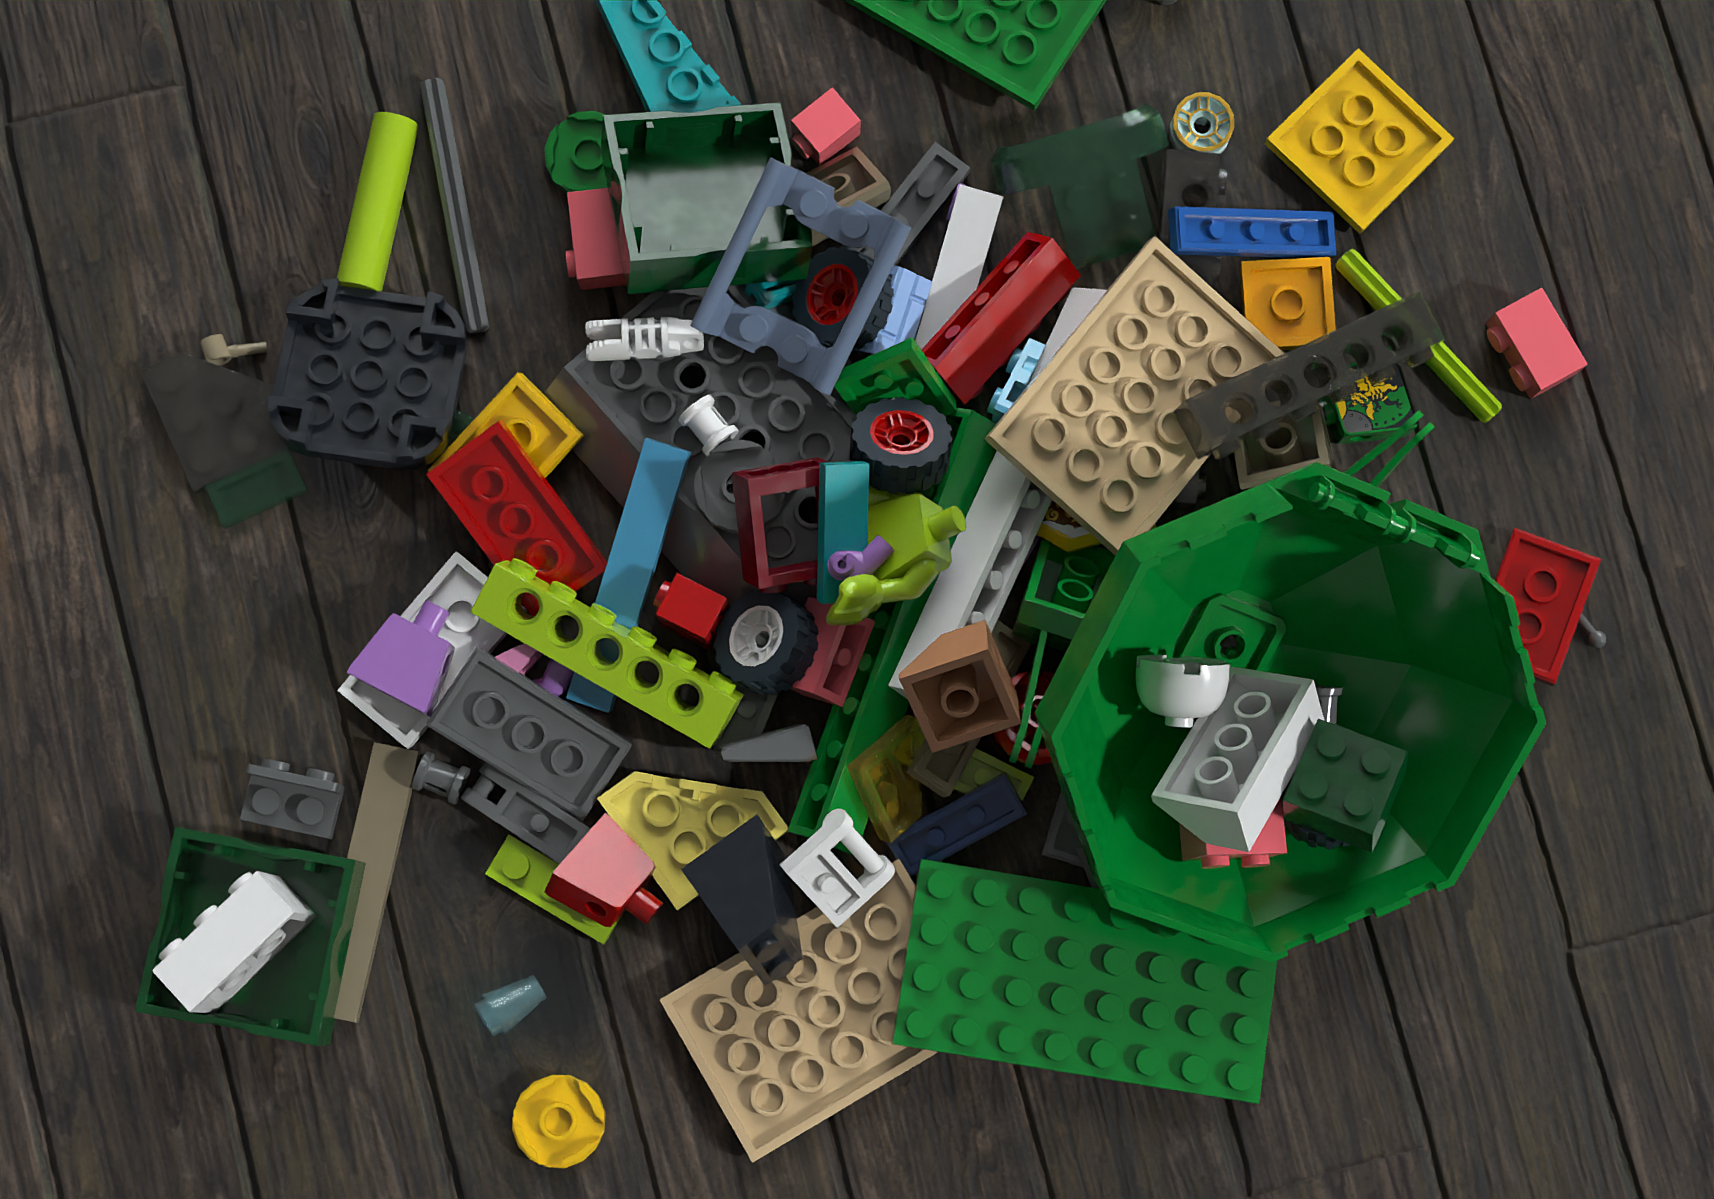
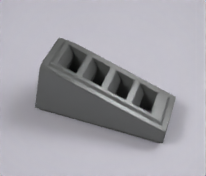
(780, 745)

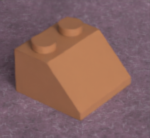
(960, 688)

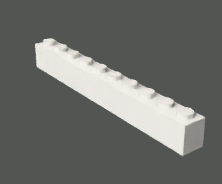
(997, 531)

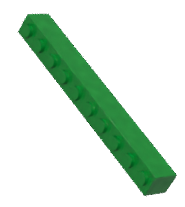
(870, 703)

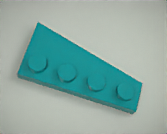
(661, 59)

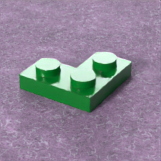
(892, 374)

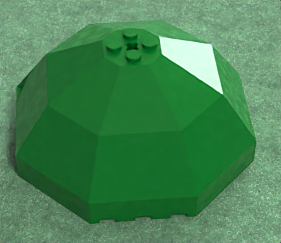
(1362, 602)

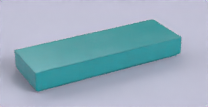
(841, 518)

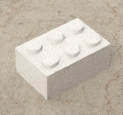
(232, 942)

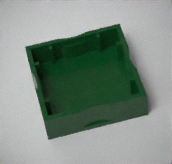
(683, 188)
(300, 985)

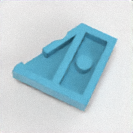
(1021, 369)

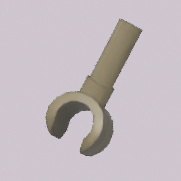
(219, 353)

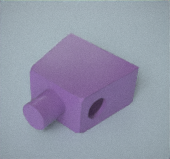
(408, 659)

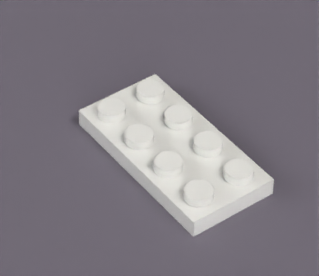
(456, 591)

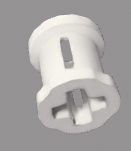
(707, 424)

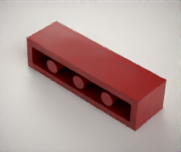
(1000, 315)

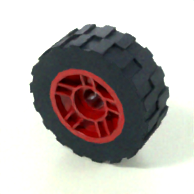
(821, 301)
(902, 443)

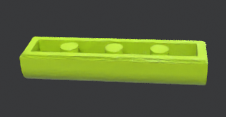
(378, 201)

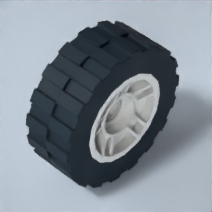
(766, 642)

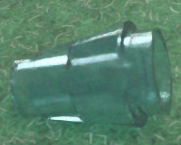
(509, 1004)

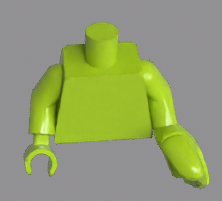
(921, 547)

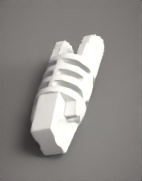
(641, 338)

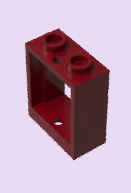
(748, 489)

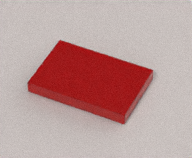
(1549, 596)

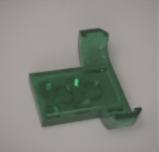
(1090, 181)

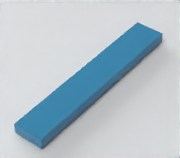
(635, 552)

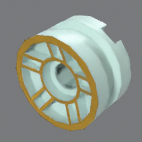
(1202, 109)

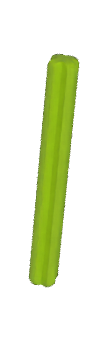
(1444, 362)

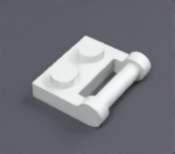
(827, 879)

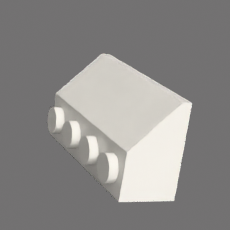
(1240, 758)

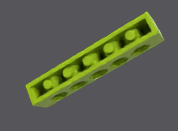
(501, 606)

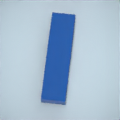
(1251, 232)

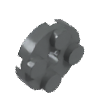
(716, 474)

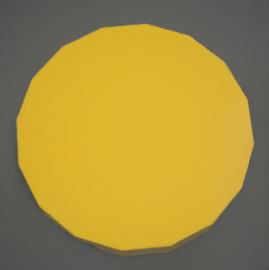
(558, 1121)

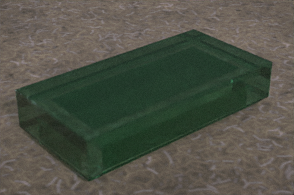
(256, 489)

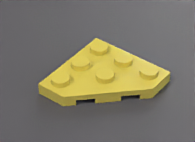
(681, 821)

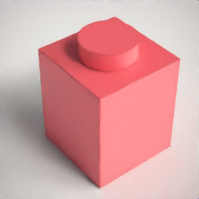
(824, 127)

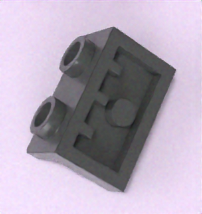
(292, 800)

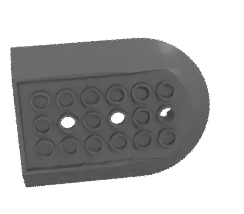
(643, 398)

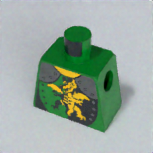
(1371, 412)

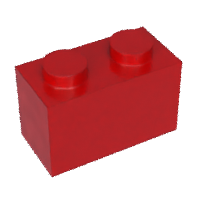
(690, 610)

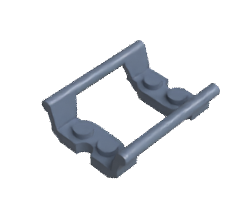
(758, 326)

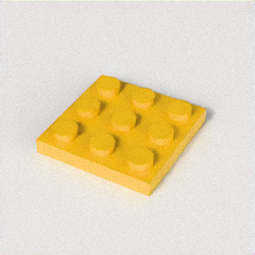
(1359, 141)

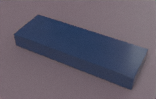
(959, 823)

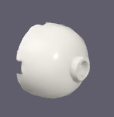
(1181, 686)

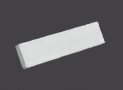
(960, 258)

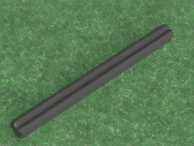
(454, 206)

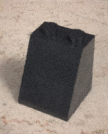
(751, 898)

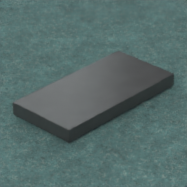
(529, 733)

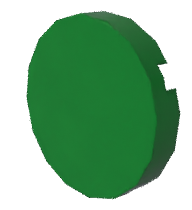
(575, 153)

